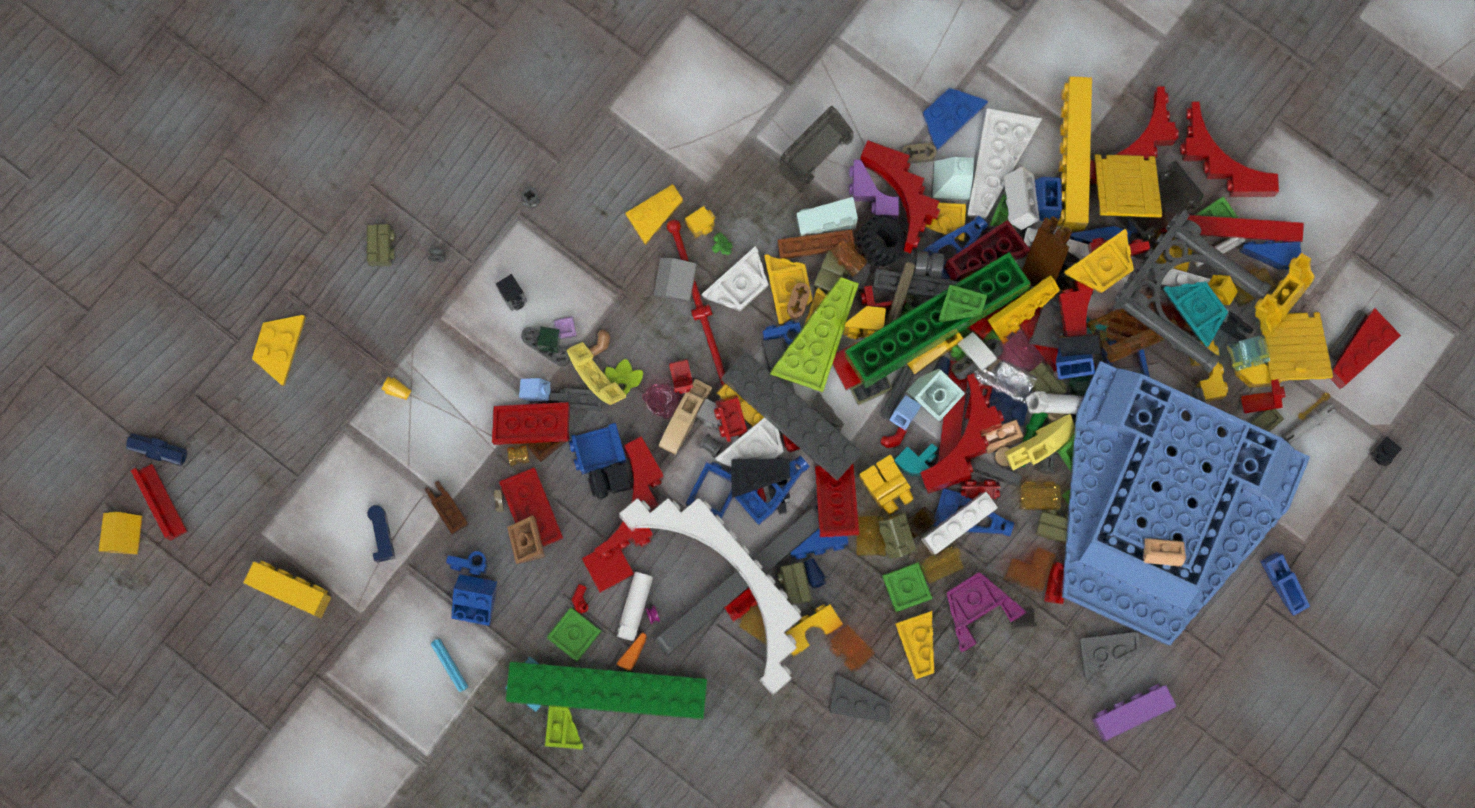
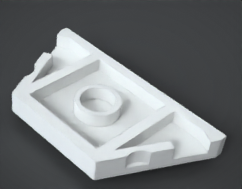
(740, 283)
(758, 443)

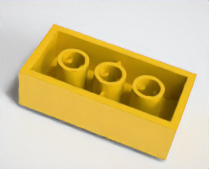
(291, 591)

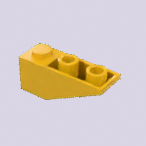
(935, 353)

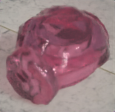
(661, 400)

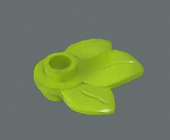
(624, 375)

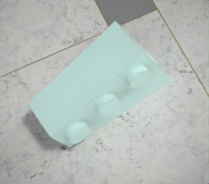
(827, 218)

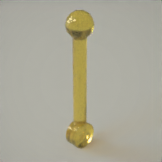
(1326, 396)

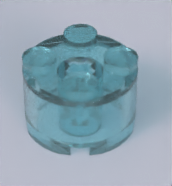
(1249, 351)

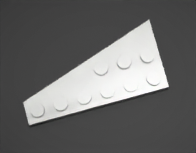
(1000, 149)

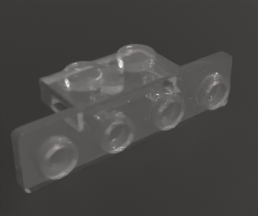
(1009, 380)

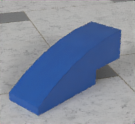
(1285, 583)

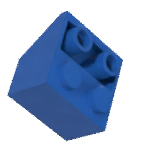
(1048, 197)
(473, 599)

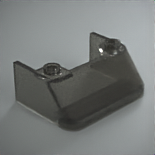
(813, 147)

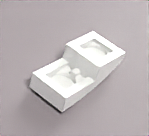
(977, 351)

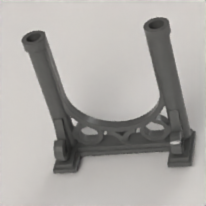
(1186, 236)

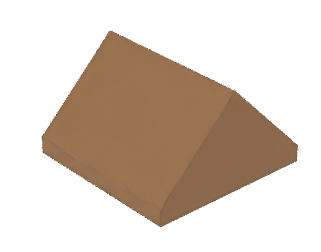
(526, 540)

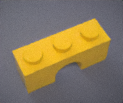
(1214, 387)
(825, 619)

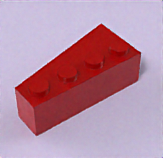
(1365, 346)

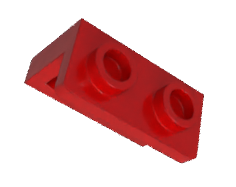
(730, 417)

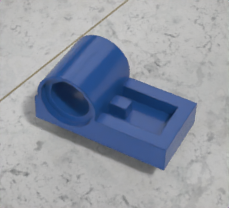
(774, 332)
(459, 563)

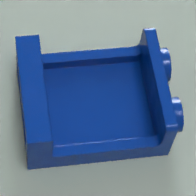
(597, 449)

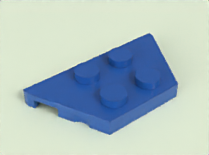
(951, 114)

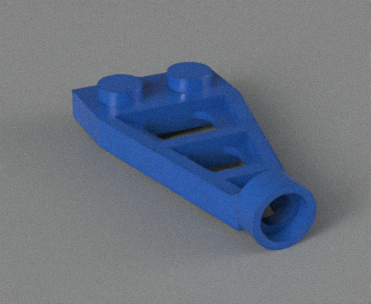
(969, 229)
(952, 500)
(761, 510)

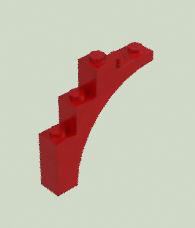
(1158, 133)
(1218, 165)
(894, 168)
(1075, 304)
(954, 467)
(645, 475)

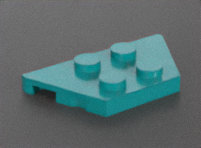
(1198, 308)

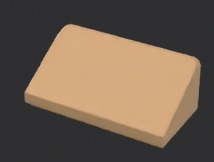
(1004, 437)
(1164, 552)

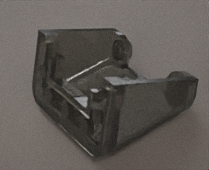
(1176, 194)

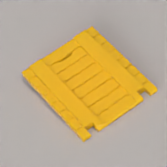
(1128, 186)
(1298, 349)

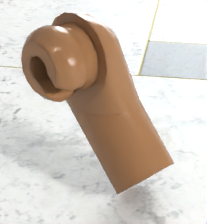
(602, 344)

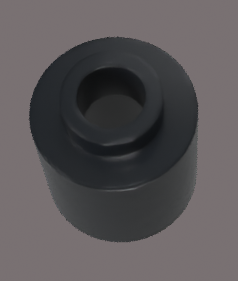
(599, 484)

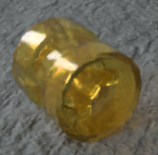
(520, 455)

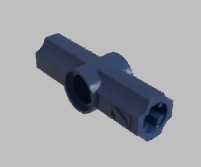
(156, 449)

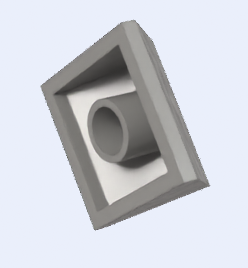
(675, 279)

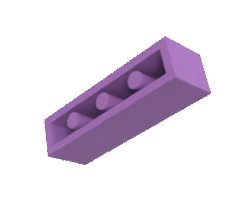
(1134, 712)

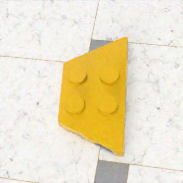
(1105, 264)
(783, 277)
(278, 346)

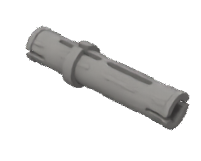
(1313, 420)

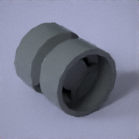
(928, 264)

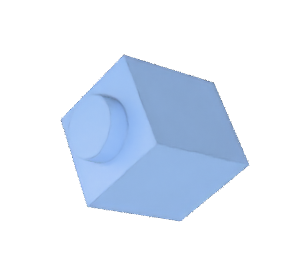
(534, 389)
(905, 412)

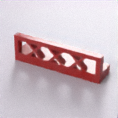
(159, 502)

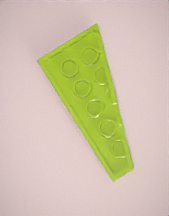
(815, 346)

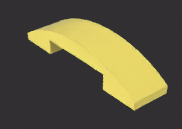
(592, 376)

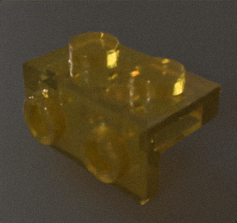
(870, 540)
(942, 565)

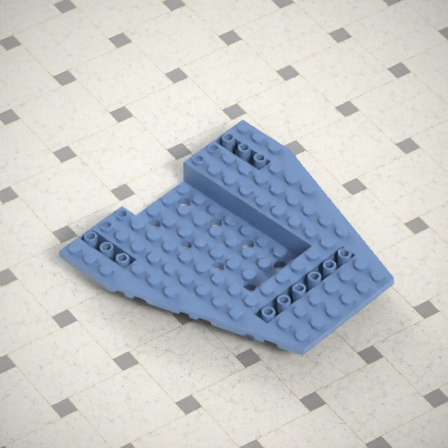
(1117, 457)

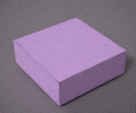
(566, 327)

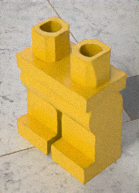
(893, 488)

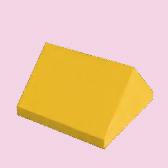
(120, 533)

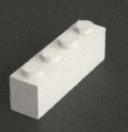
(959, 523)

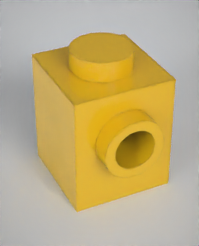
(700, 222)
(1223, 288)

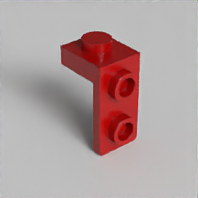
(868, 299)
(681, 376)
(1264, 401)

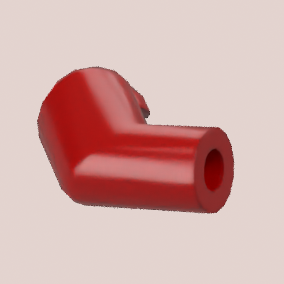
(894, 440)
(578, 600)

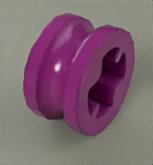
(652, 614)

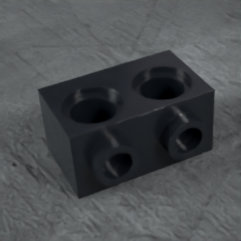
(511, 293)

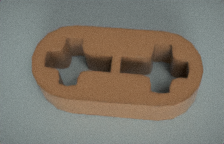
(794, 299)

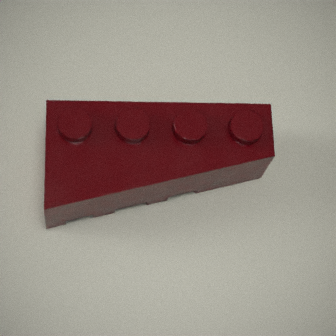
(987, 250)

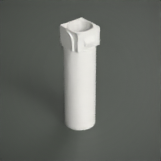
(1053, 403)
(634, 606)

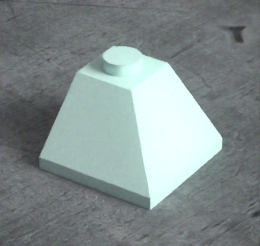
(953, 178)
(935, 393)

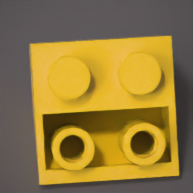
(865, 322)

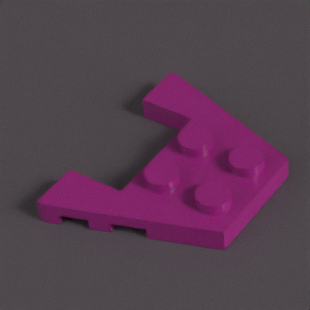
(975, 599)

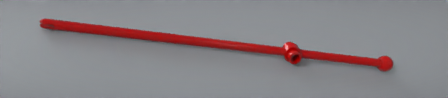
(702, 313)

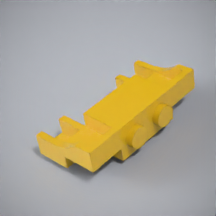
(1288, 291)

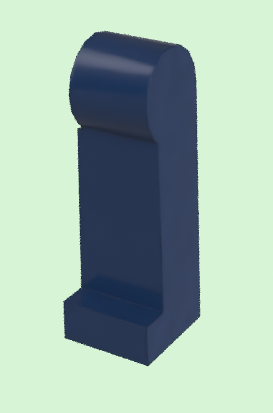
(382, 534)

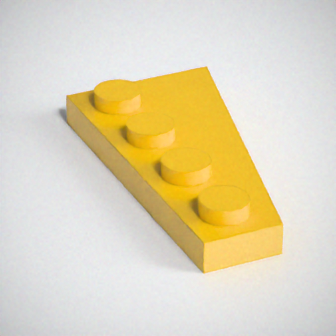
(1022, 308)

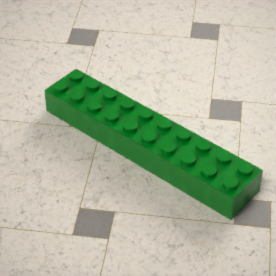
(921, 329)
(606, 690)

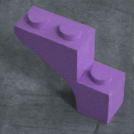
(865, 190)

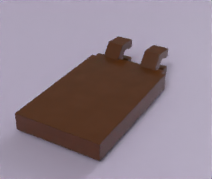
(1047, 252)

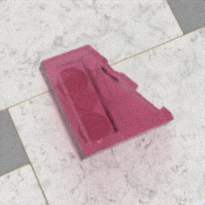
(1020, 353)

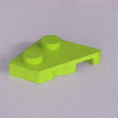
(561, 729)

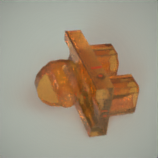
(848, 257)

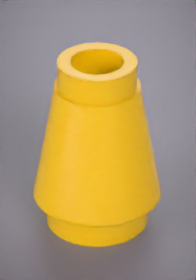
(396, 388)

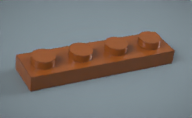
(812, 244)

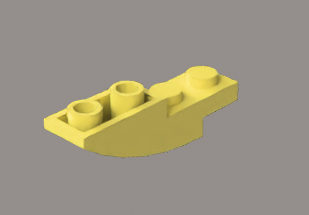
(1043, 445)

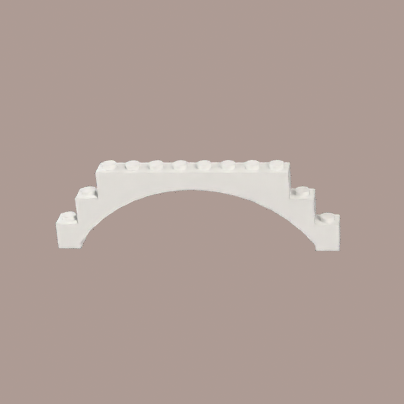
(702, 525)

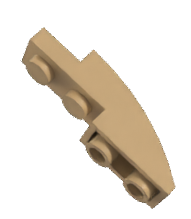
(684, 417)

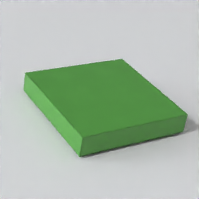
(907, 587)
(574, 634)

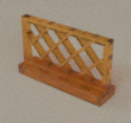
(1126, 345)

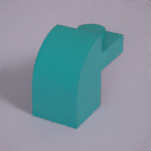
(911, 464)

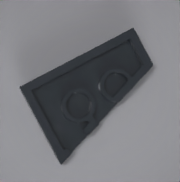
(754, 474)

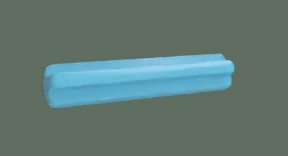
(449, 665)

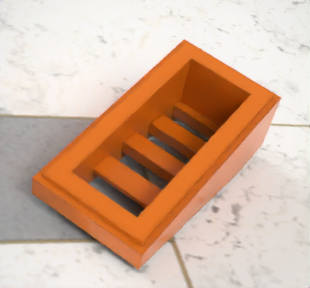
(631, 656)

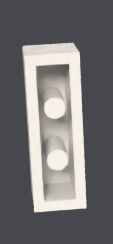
(1021, 198)

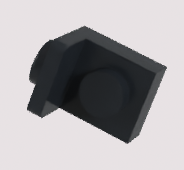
(1385, 452)

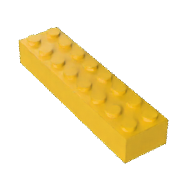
(1075, 153)

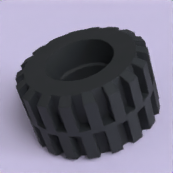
(873, 249)

